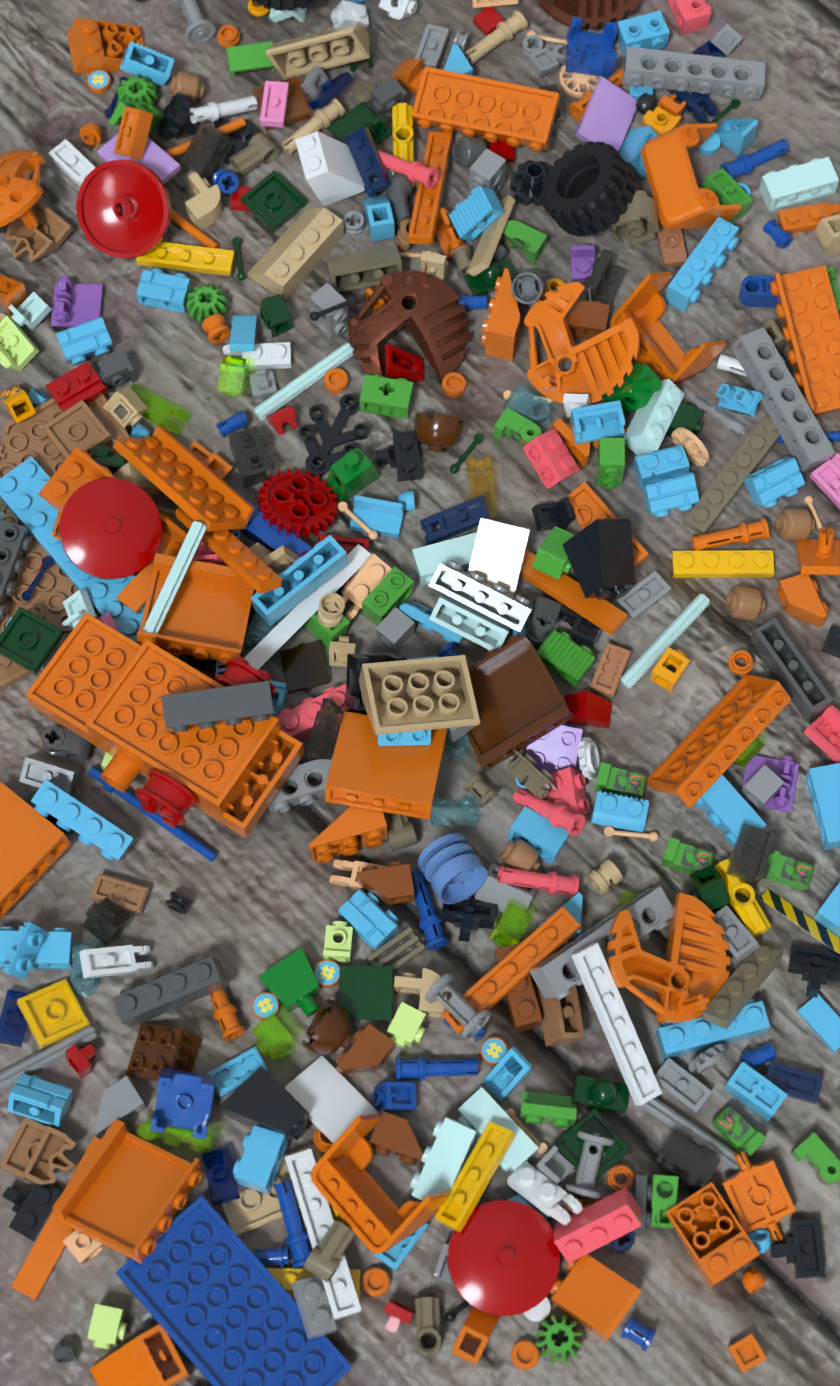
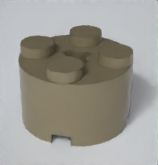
(638, 222)

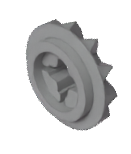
(708, 1058)

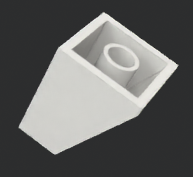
(329, 168)

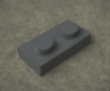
(641, 1193)

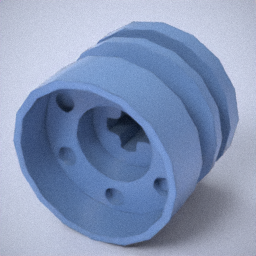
(452, 868)

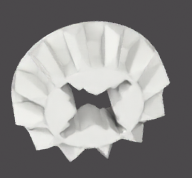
(588, 758)

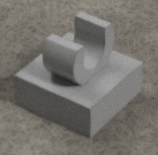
(314, 81)
(262, 384)

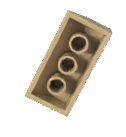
(320, 49)
(298, 251)

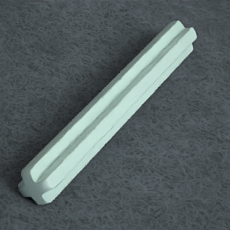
(303, 381)
(175, 578)
(665, 640)

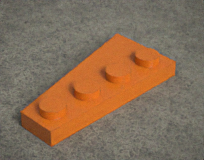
(590, 507)

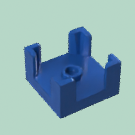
(589, 51)
(184, 1102)

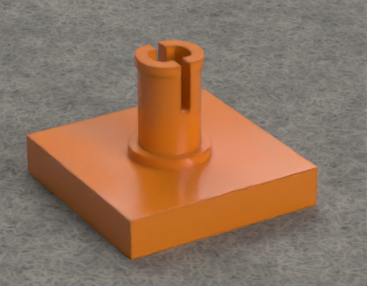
(819, 555)

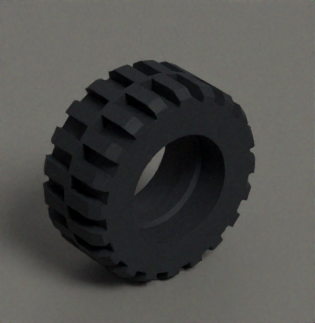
(599, 206)

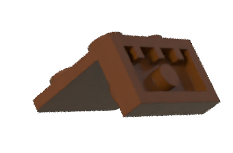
(162, 1048)

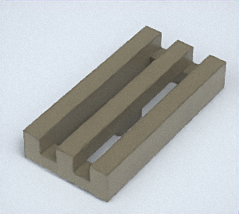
(389, 945)

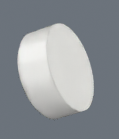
(539, 1312)

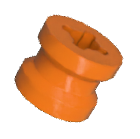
(216, 329)

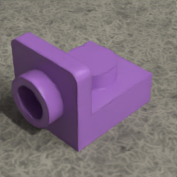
(581, 262)

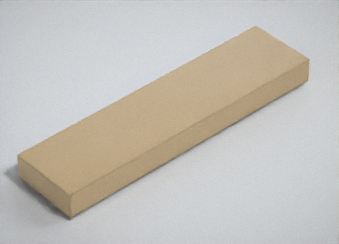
(490, 239)

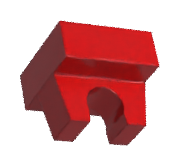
(280, 416)
(81, 1059)
(399, 1313)

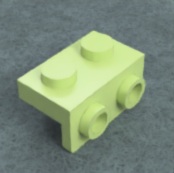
(15, 346)

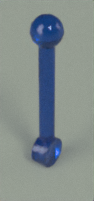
(109, 111)
(48, 562)

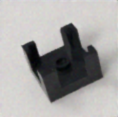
(354, 665)

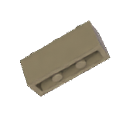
(362, 268)

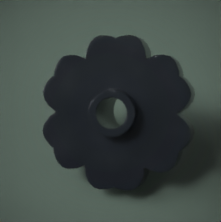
(177, 118)
(528, 182)

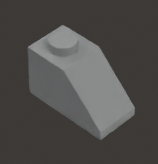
(117, 1102)

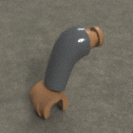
(398, 197)

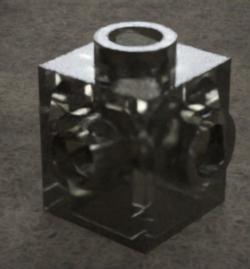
(106, 921)

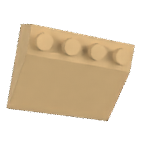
(418, 694)

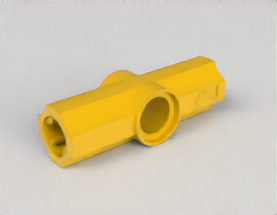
(403, 128)
(750, 912)

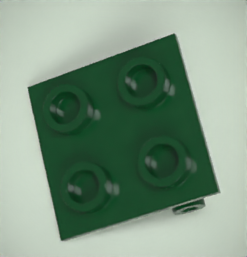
(357, 118)

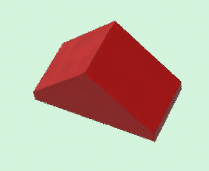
(403, 364)
(589, 709)

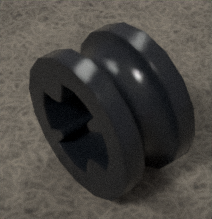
(178, 903)

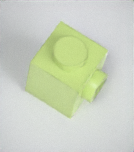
(407, 1026)
(107, 1326)

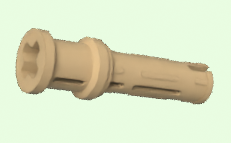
(503, 32)
(321, 119)

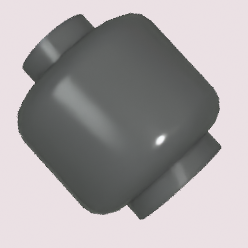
(468, 150)

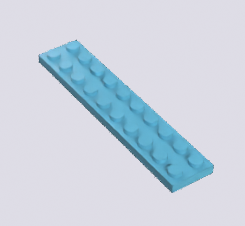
(20, 493)

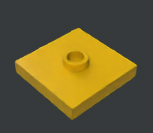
(53, 1013)

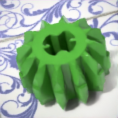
(137, 90)
(206, 302)
(564, 1347)

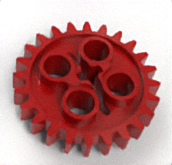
(297, 503)

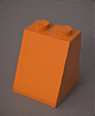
(594, 1296)

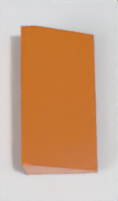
(133, 133)

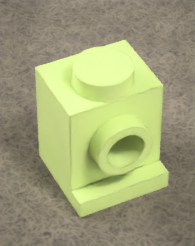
(341, 951)

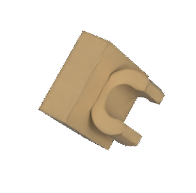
(339, 650)

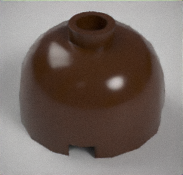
(438, 430)
(329, 1030)

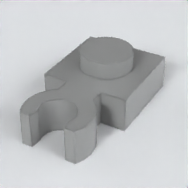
(546, 61)

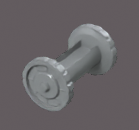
(199, 29)
(458, 1006)
(589, 1165)

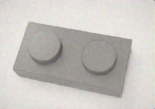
(432, 45)
(644, 596)
(739, 939)
(682, 1086)
(314, 1307)

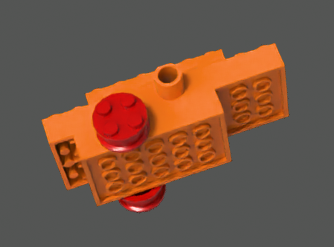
(112, 698)

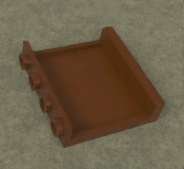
(513, 701)

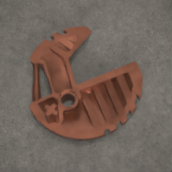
(589, 10)
(433, 322)

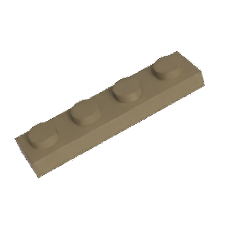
(741, 986)

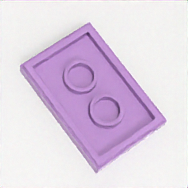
(607, 115)
(153, 158)

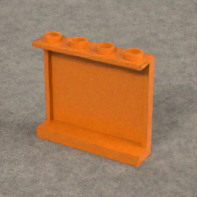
(206, 614)
(383, 777)
(26, 847)
(127, 1193)

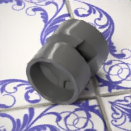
(529, 286)

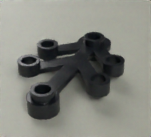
(332, 437)

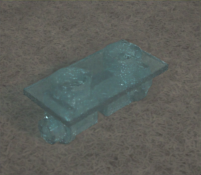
(462, 811)

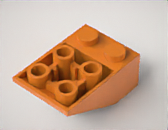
(100, 44)
(503, 323)
(348, 833)
(711, 1235)
(144, 1361)

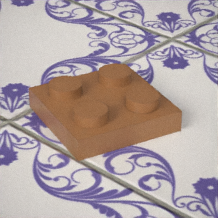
(76, 428)

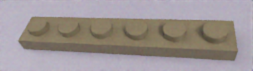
(730, 479)

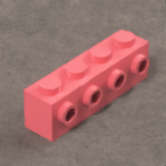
(690, 14)
(300, 720)

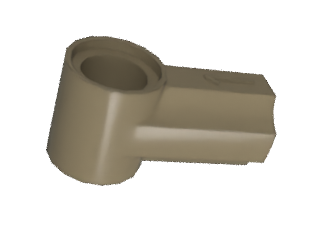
(258, 151)
(400, 831)
(326, 1257)
(427, 1323)

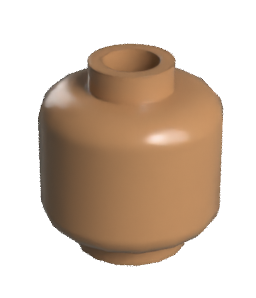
(187, 84)
(794, 524)
(745, 603)
(520, 856)

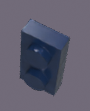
(795, 1082)

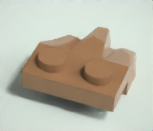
(40, 240)
(37, 1153)

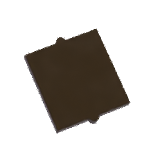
(304, 667)

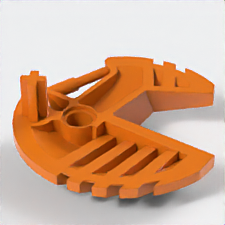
(16, 189)
(596, 363)
(692, 959)

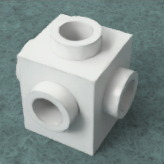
(399, 8)

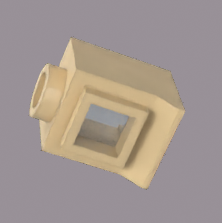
(126, 407)

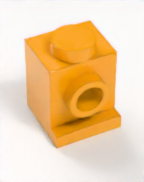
(661, 120)
(670, 659)

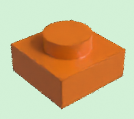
(746, 1353)

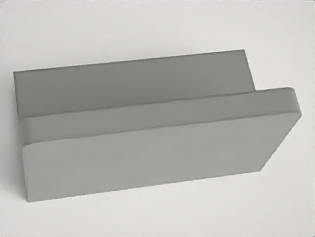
(39, 767)
(502, 894)

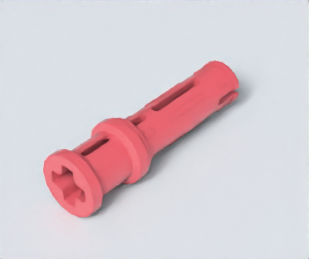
(413, 170)
(557, 815)
(549, 882)

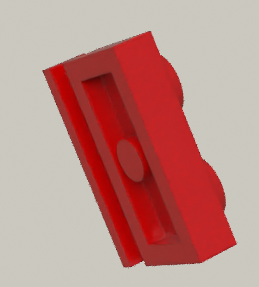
(75, 386)

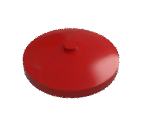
(123, 208)
(110, 528)
(503, 1258)

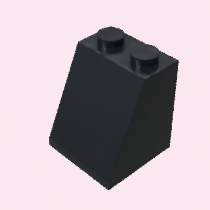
(603, 558)
(266, 1105)

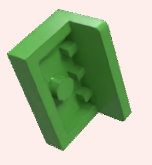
(547, 1108)

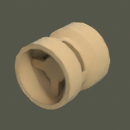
(331, 610)
(604, 877)

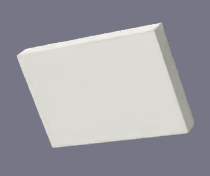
(328, 1098)

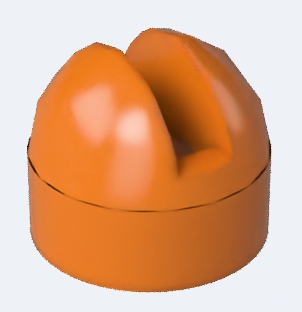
(753, 1281)

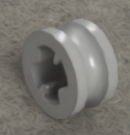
(462, 40)
(531, 40)
(358, 227)

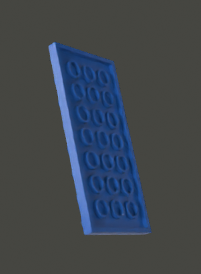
(228, 1308)

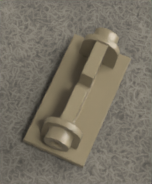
(525, 767)

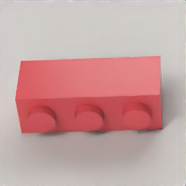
(598, 1225)

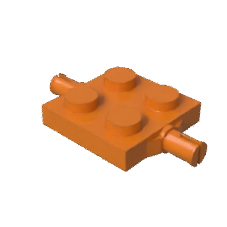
(758, 1196)

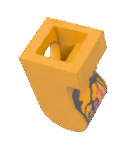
(16, 401)

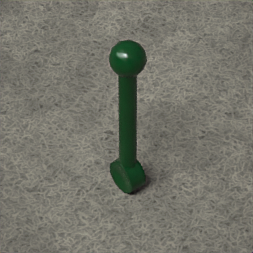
(735, 103)
(236, 242)
(478, 439)

